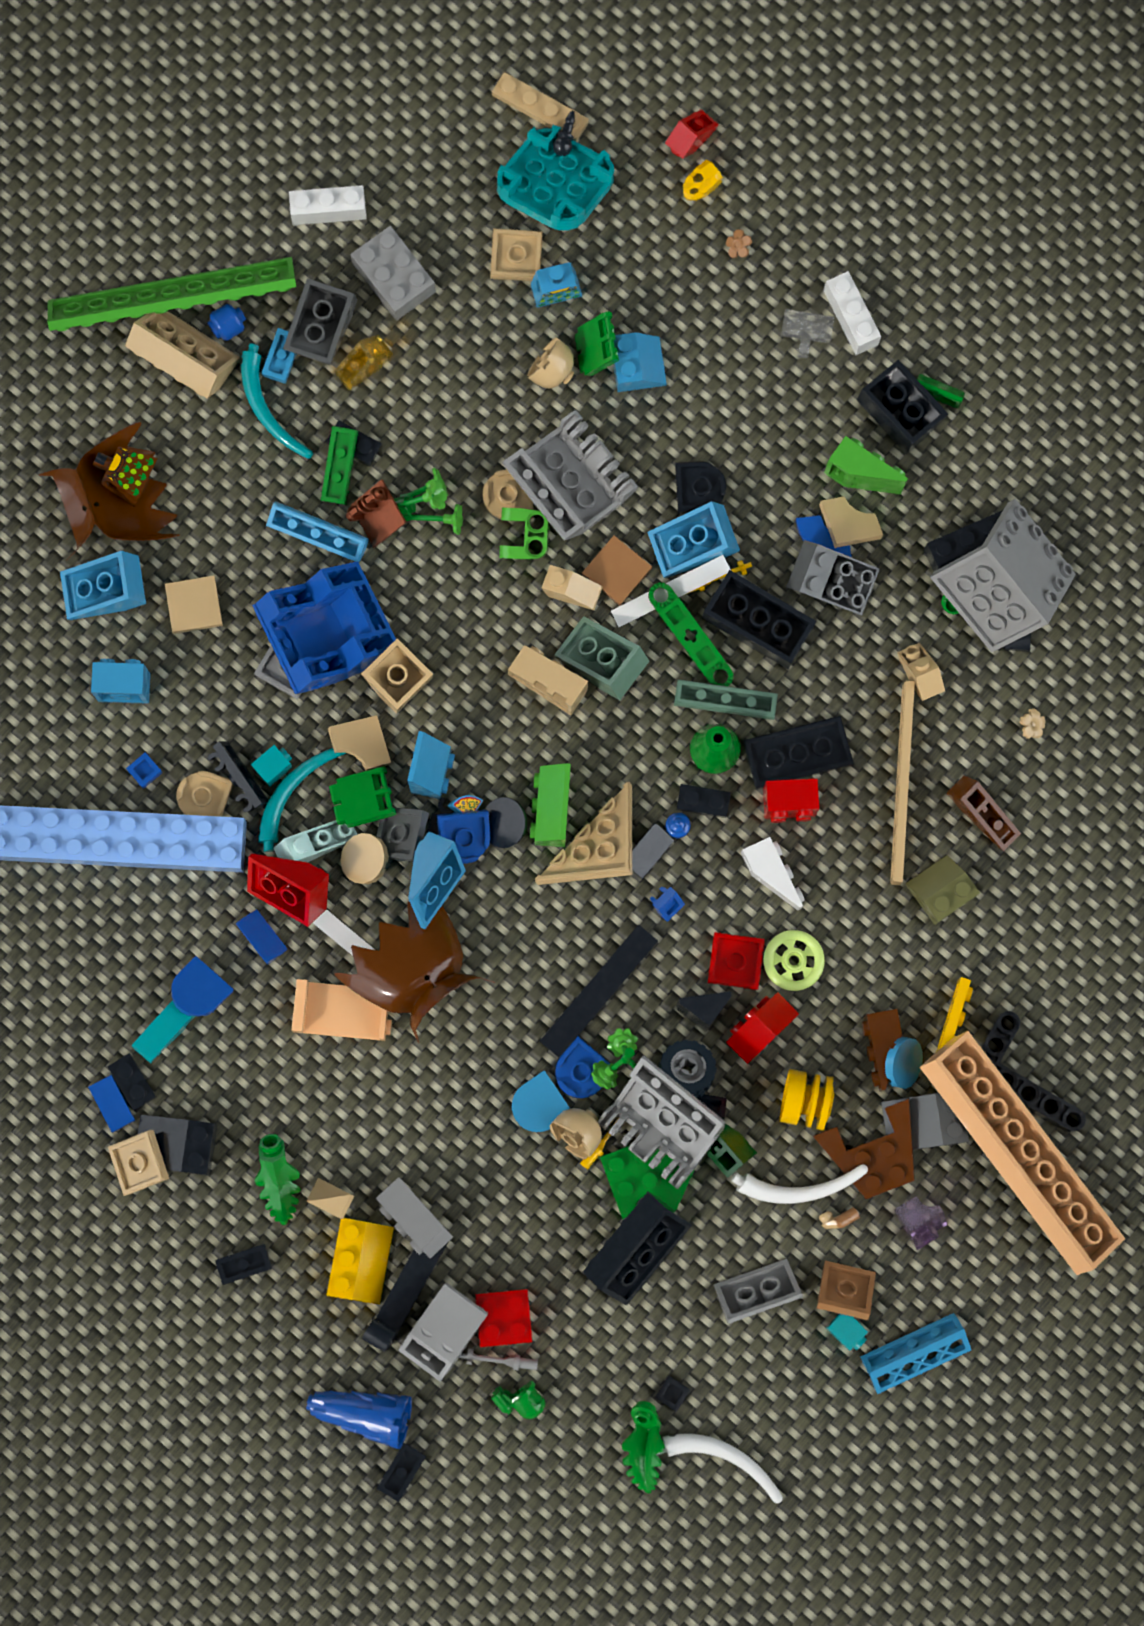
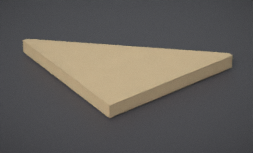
(599, 848)

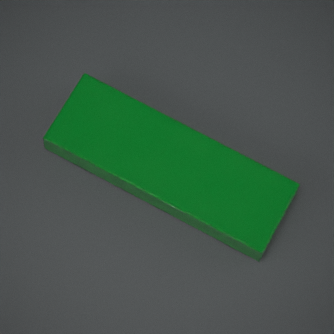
(339, 465)

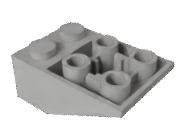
(443, 1332)

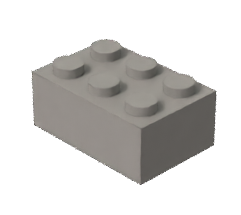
(393, 273)

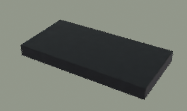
(798, 752)

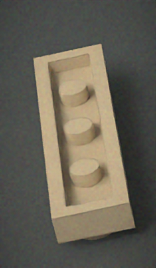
(536, 104)

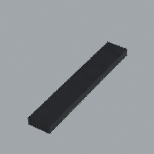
(598, 991)

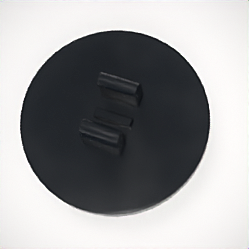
(506, 822)

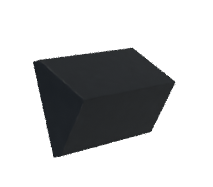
(703, 1009)

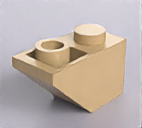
(922, 670)

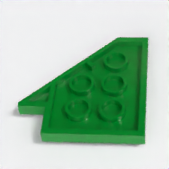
(633, 1178)

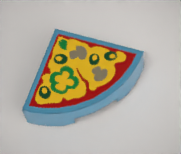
(465, 803)

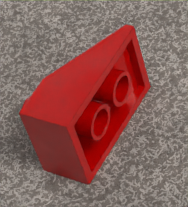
(289, 886)

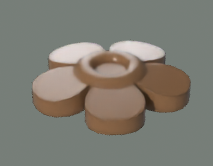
(738, 244)

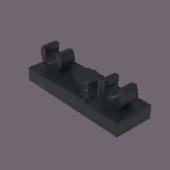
(239, 776)

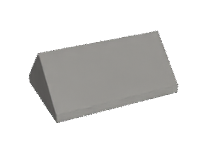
(757, 1291)

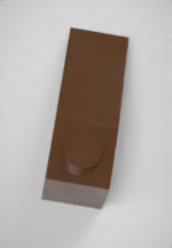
(983, 812)

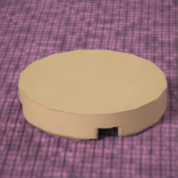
(364, 858)

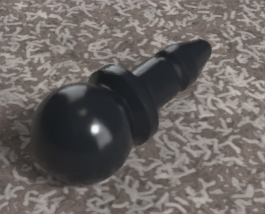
(562, 145)

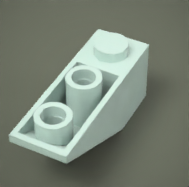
(314, 842)

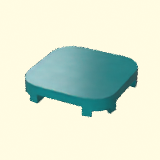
(555, 187)

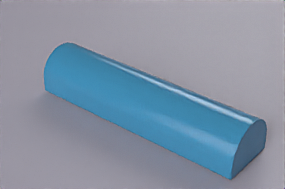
(317, 532)

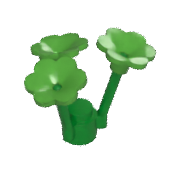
(436, 494)

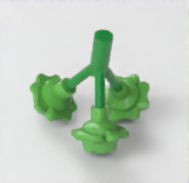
(622, 1044)

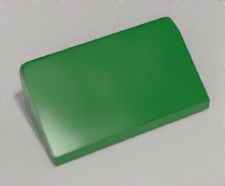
(942, 392)

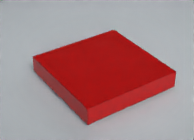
(736, 961)

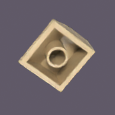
(397, 675)

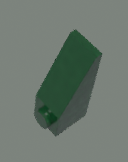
(730, 1151)

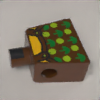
(125, 472)

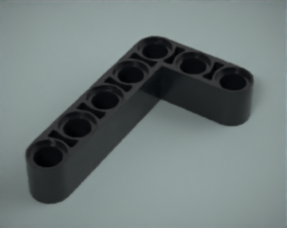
(1018, 1082)
(400, 1300)

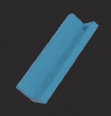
(914, 1349)

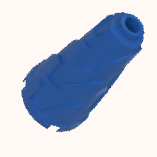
(375, 1416)

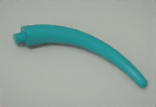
(251, 383)
(272, 813)

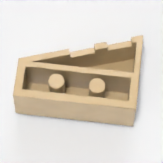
(548, 679)

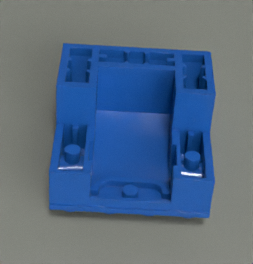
(325, 627)

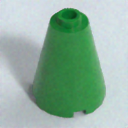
(715, 756)

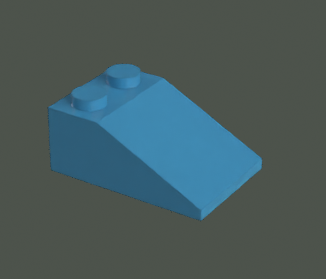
(693, 539)
(103, 586)
(430, 767)
(434, 876)

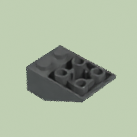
(833, 577)

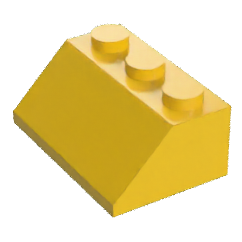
(360, 1261)

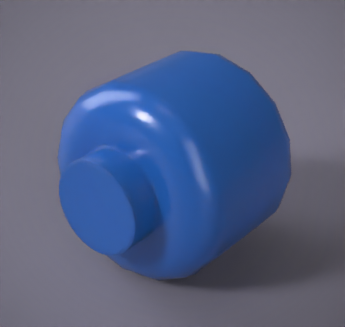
(226, 322)

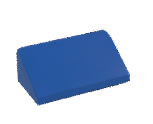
(261, 936)

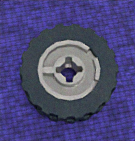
(694, 1056)

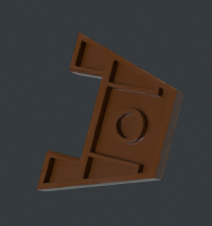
(887, 1157)

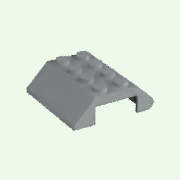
(570, 478)
(665, 1119)

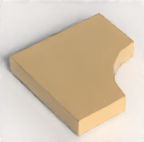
(847, 524)
(363, 740)

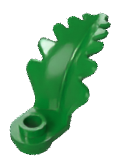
(277, 1179)
(643, 1446)

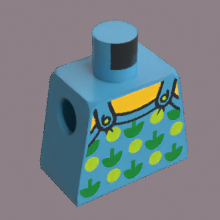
(555, 285)

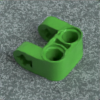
(531, 534)

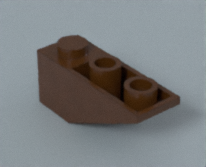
(882, 1030)

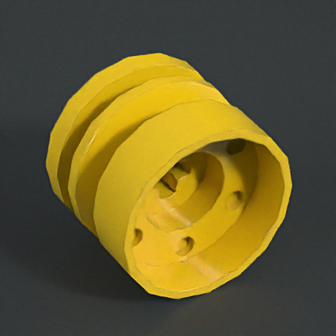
(806, 1099)

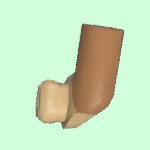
(840, 1221)

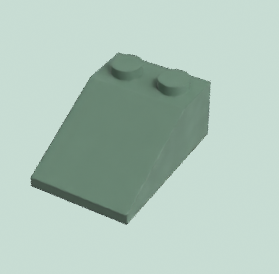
(602, 657)

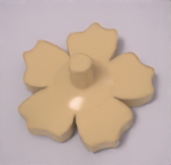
(1033, 724)

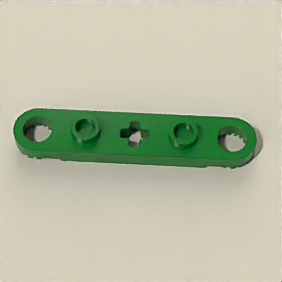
(678, 621)

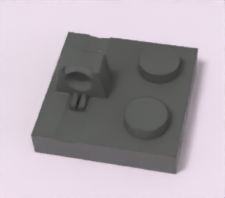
(403, 833)

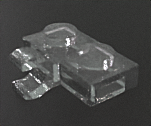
(807, 328)

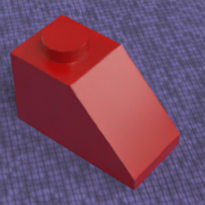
(691, 133)

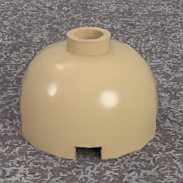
(553, 365)
(578, 1130)

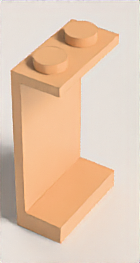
(337, 1012)

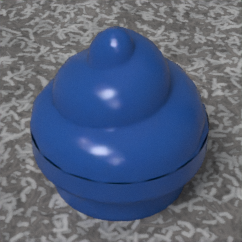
(677, 825)

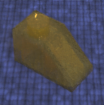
(363, 361)

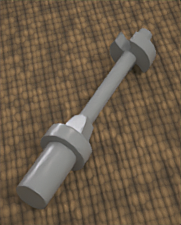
(514, 1362)

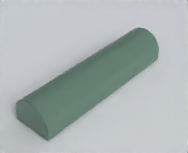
(725, 699)

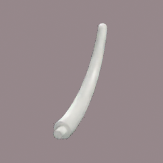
(787, 1195)
(708, 1445)

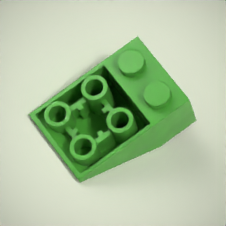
(860, 469)

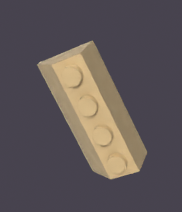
(182, 352)

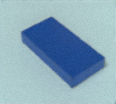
(112, 1103)

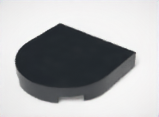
(698, 485)

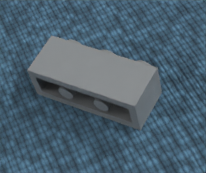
(413, 1218)

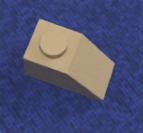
(571, 587)

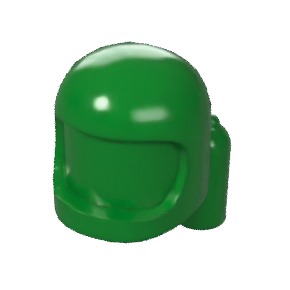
(524, 1401)

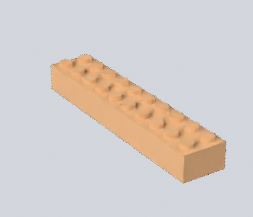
(1022, 1153)

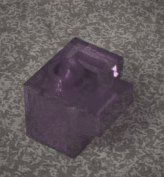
(920, 1221)

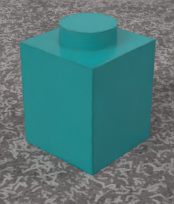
(272, 765)
(847, 1331)

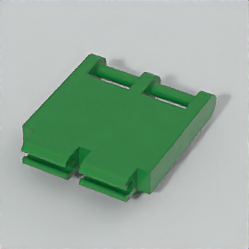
(596, 344)
(361, 798)

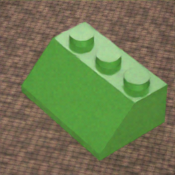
(551, 805)

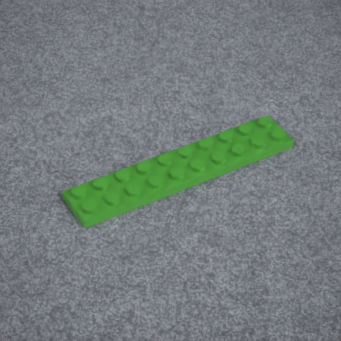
(171, 294)

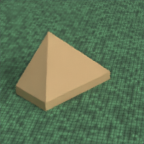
(330, 1198)

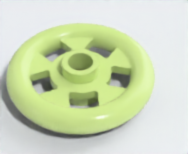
(812, 949)

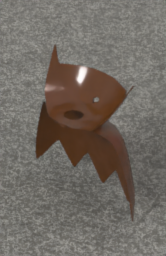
(113, 515)
(406, 955)

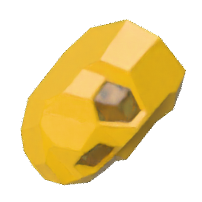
(702, 181)

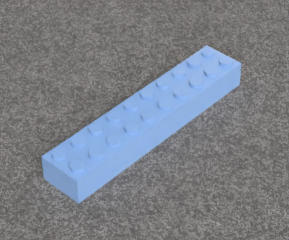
(122, 838)

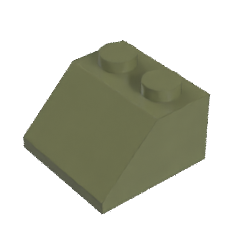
(942, 889)

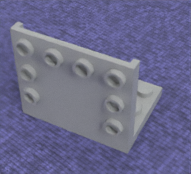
(1008, 581)

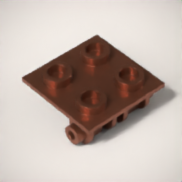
(377, 513)

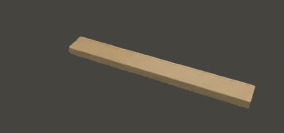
(902, 783)

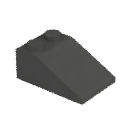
(320, 321)
(931, 1122)

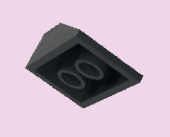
(183, 1143)

